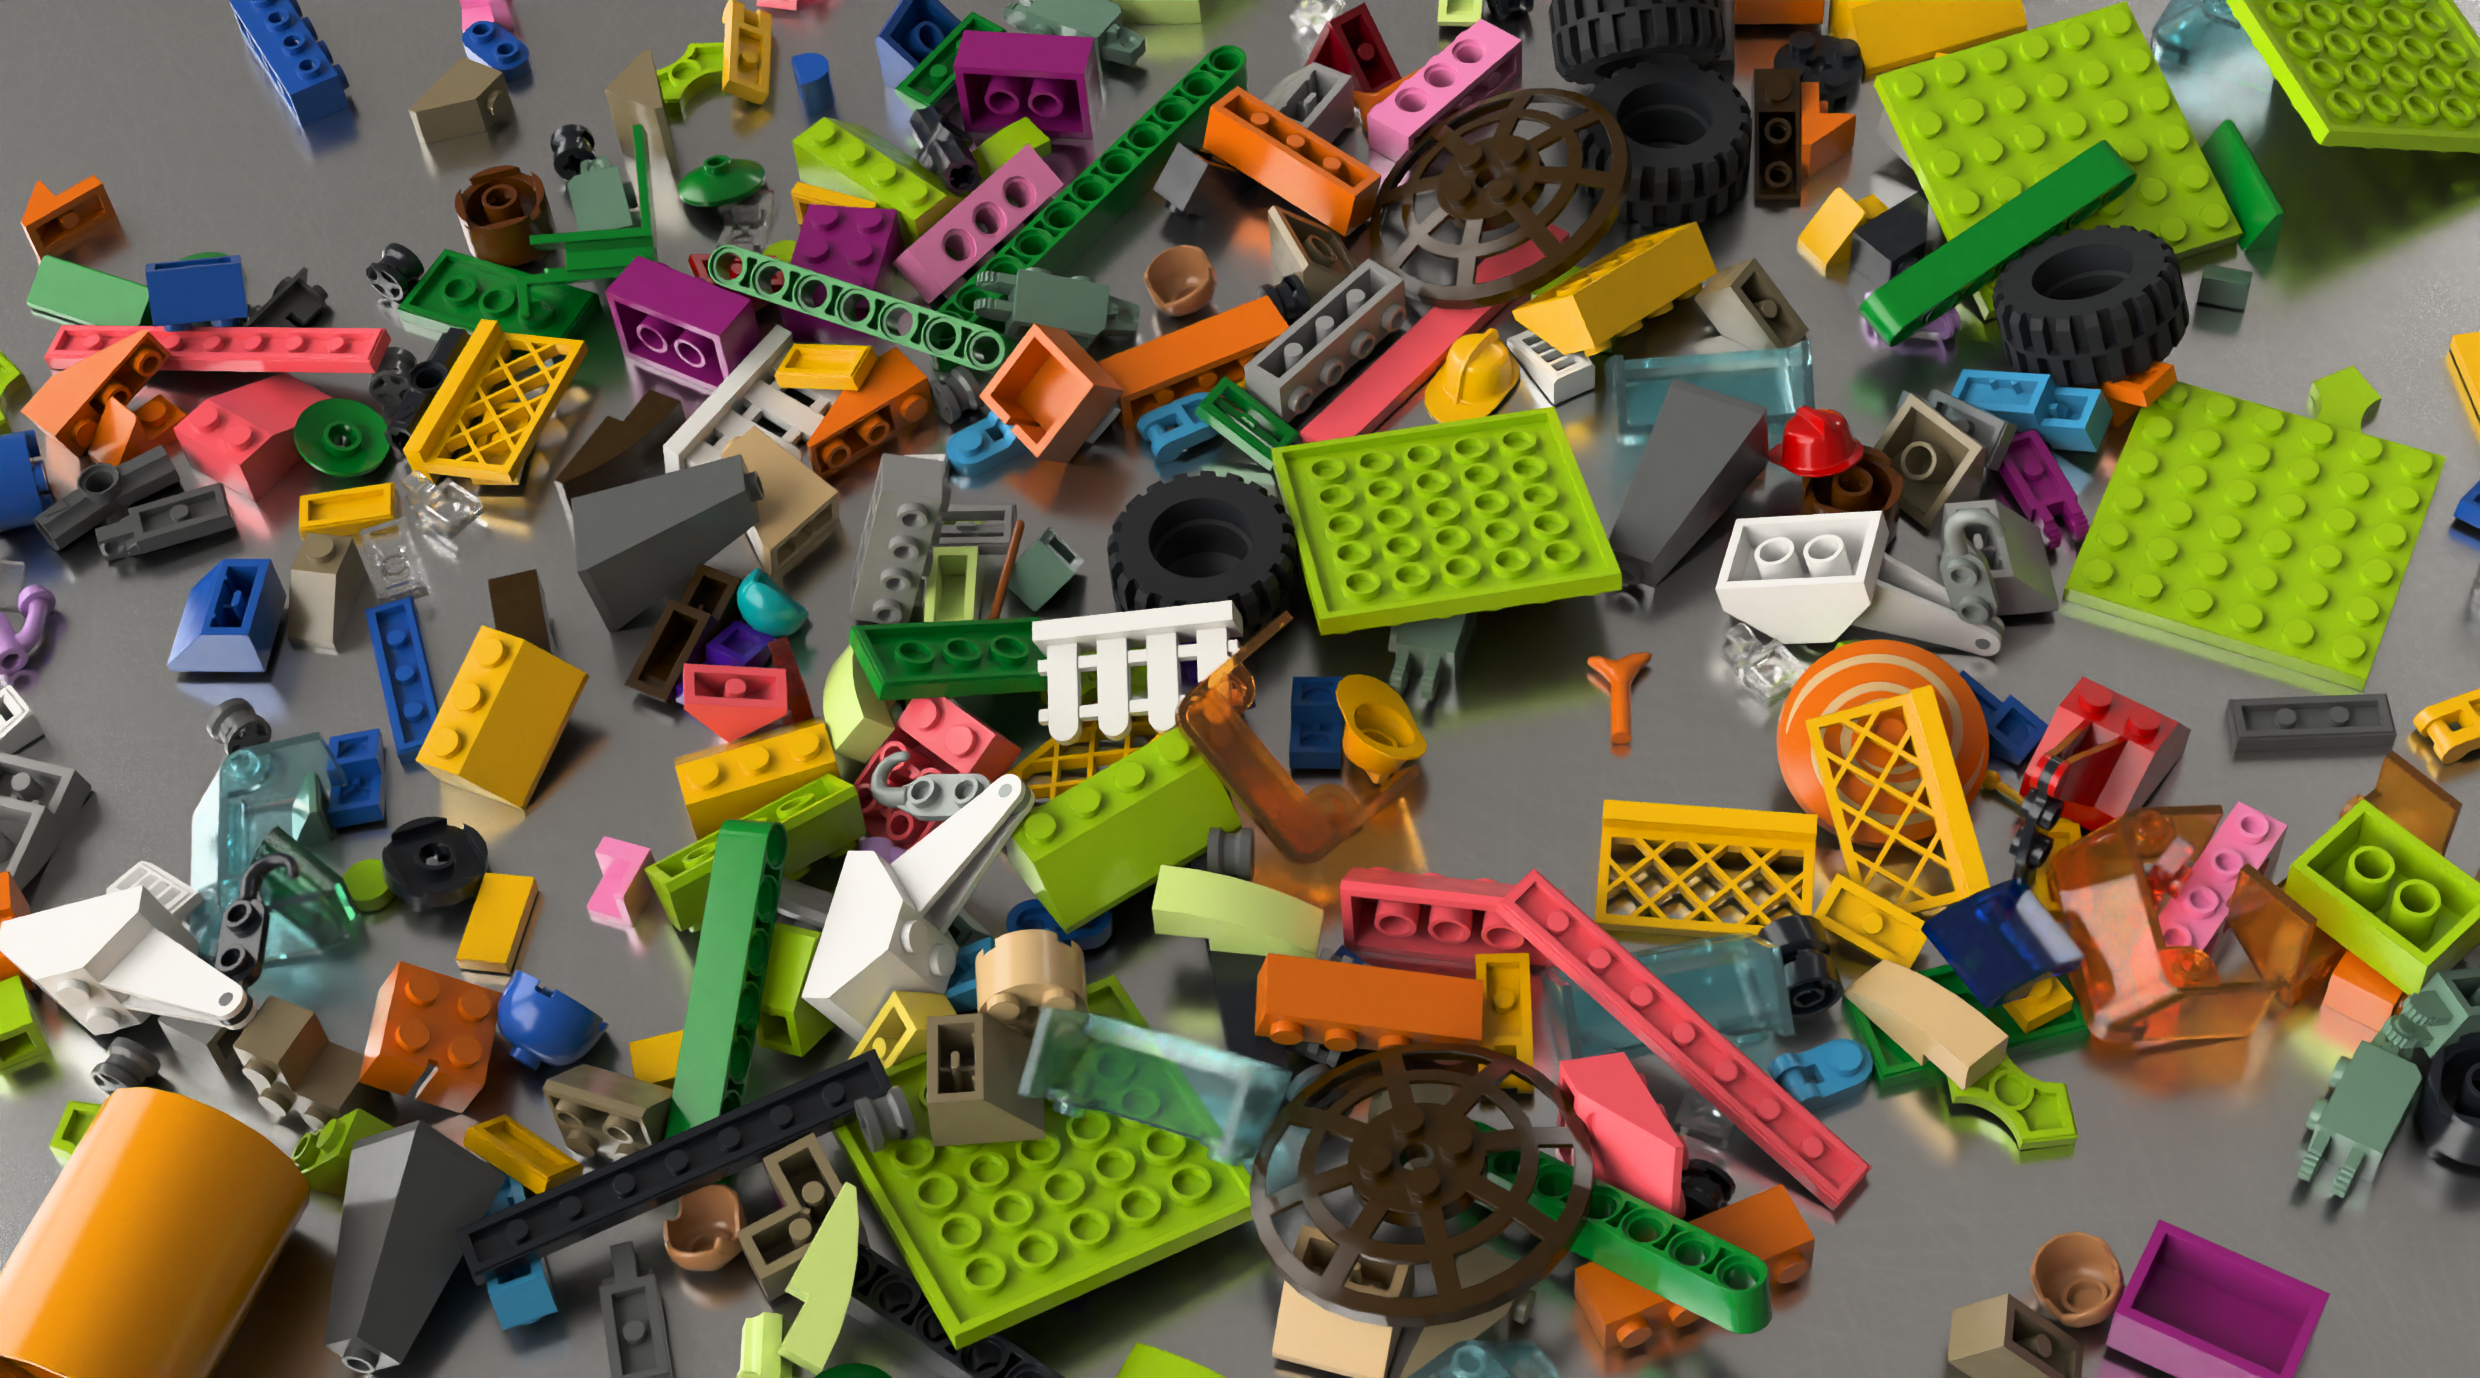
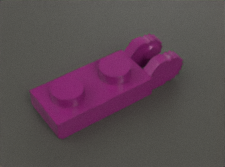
(2042, 489)

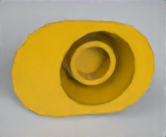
(1472, 378)
(1378, 727)

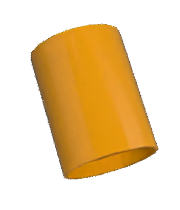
(148, 1244)

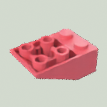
(940, 740)
(1626, 1130)

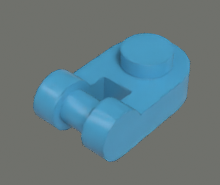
(1190, 430)
(975, 452)
(1839, 1067)

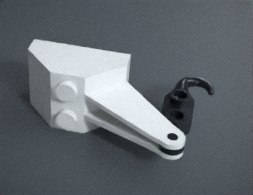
(130, 958)

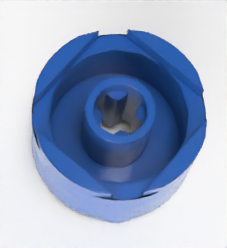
(21, 481)

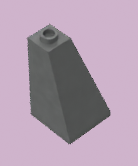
(1690, 473)
(657, 531)
(400, 1239)

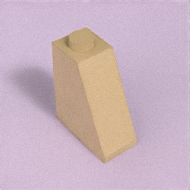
(795, 500)

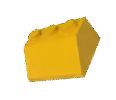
(502, 718)
(752, 772)

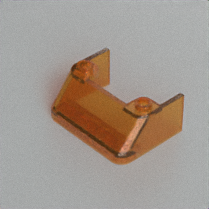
(1296, 823)
(2282, 934)
(2129, 978)

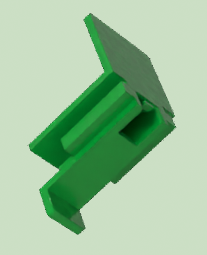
(598, 253)

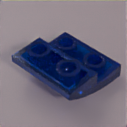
(2002, 942)

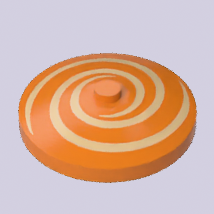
(1860, 676)

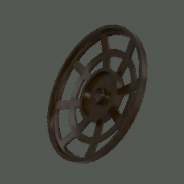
(1516, 186)
(1424, 1194)

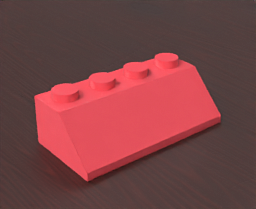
(1429, 917)

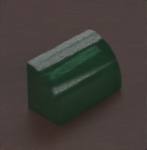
(313, 875)

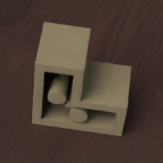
(299, 1067)
(807, 1191)

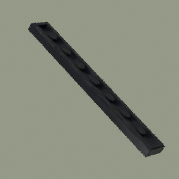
(669, 1168)

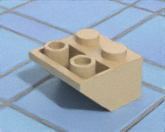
(1328, 1340)

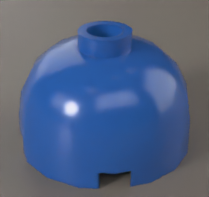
(546, 1024)

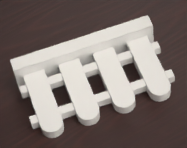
(740, 404)
(1112, 638)

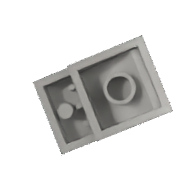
(35, 812)

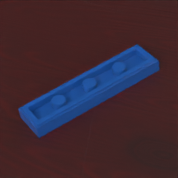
(404, 674)

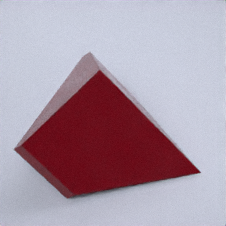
(1357, 49)

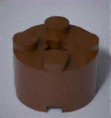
(501, 214)
(1862, 488)

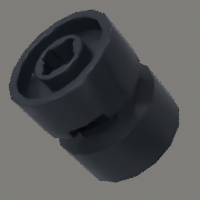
(1808, 968)

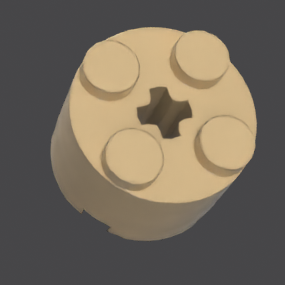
(1027, 973)

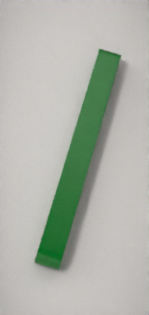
(1106, 187)

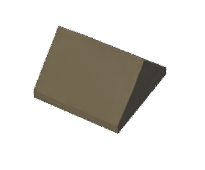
(638, 99)
(1309, 252)
(1934, 459)

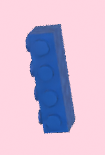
(293, 57)

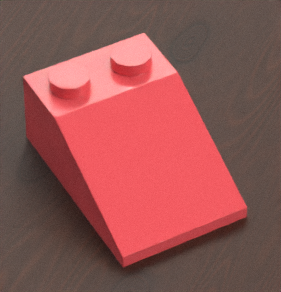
(248, 433)

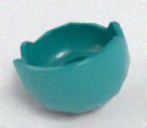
(768, 606)

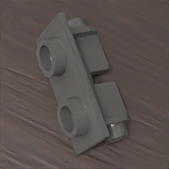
(289, 299)

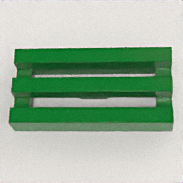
(1242, 427)

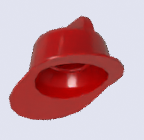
(1817, 444)

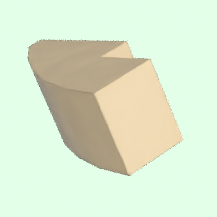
(1929, 1022)

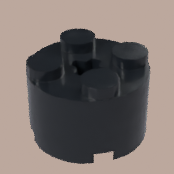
(2451, 1101)

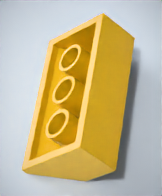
(1914, 30)
(1620, 291)

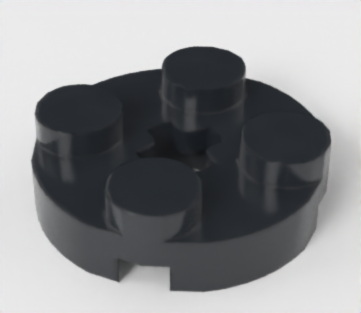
(1836, 58)
(428, 885)

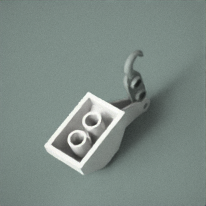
(1823, 572)
(894, 918)

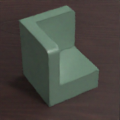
(1043, 569)

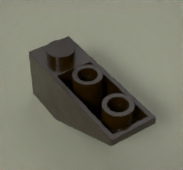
(1776, 134)

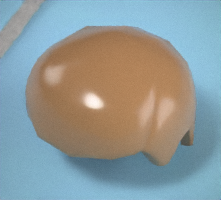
(1181, 280)
(706, 1228)
(2077, 1279)

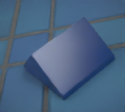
(911, 36)

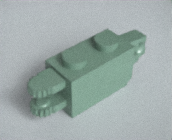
(1081, 19)
(602, 198)
(1056, 301)
(1429, 651)
(2439, 1012)
(2363, 1112)

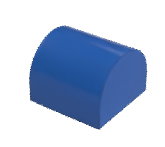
(813, 82)

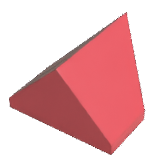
(734, 698)

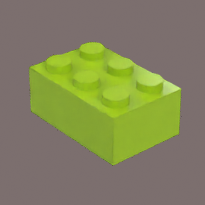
(2388, 897)

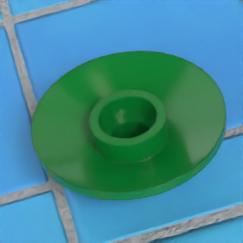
(721, 181)
(346, 424)

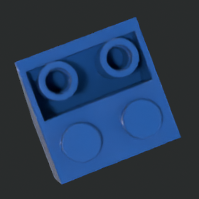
(197, 292)
(230, 619)

